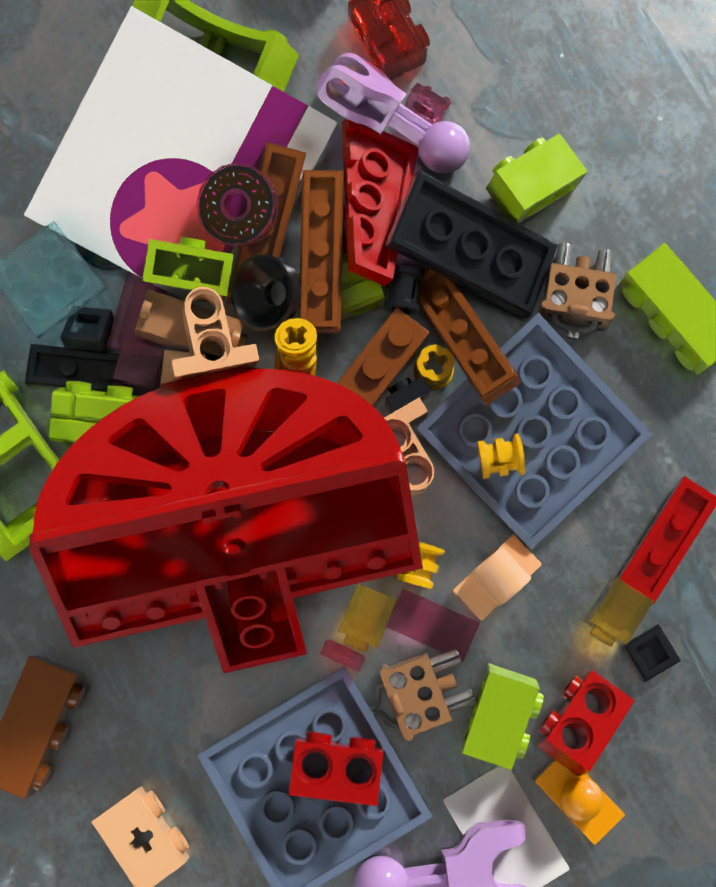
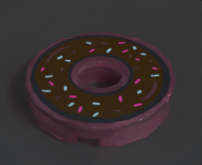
(214, 205)

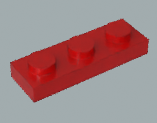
(668, 538)

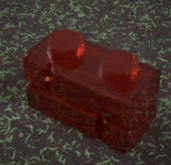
(389, 34)

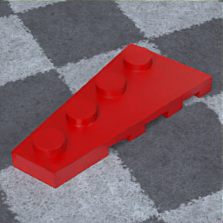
(375, 184)

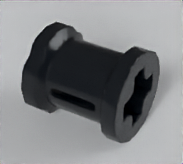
(404, 290)

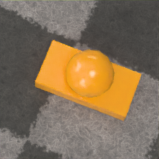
(579, 800)

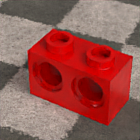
(591, 728)
(335, 782)

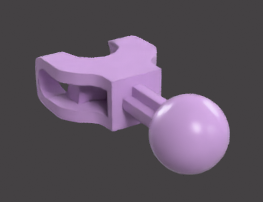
(375, 102)
(461, 866)

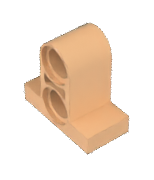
(209, 329)
(412, 449)
(497, 578)

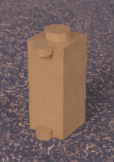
(163, 324)

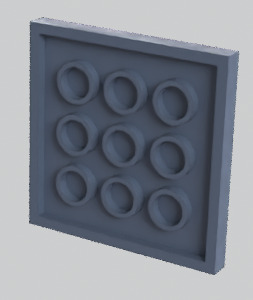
(568, 429)
(302, 837)

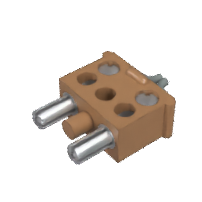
(576, 305)
(404, 698)

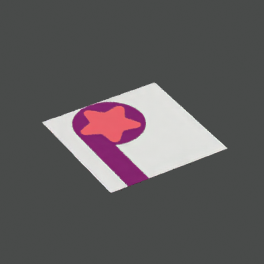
(151, 136)

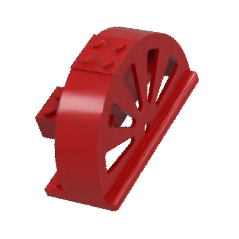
(223, 509)

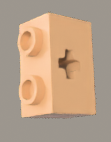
(121, 826)

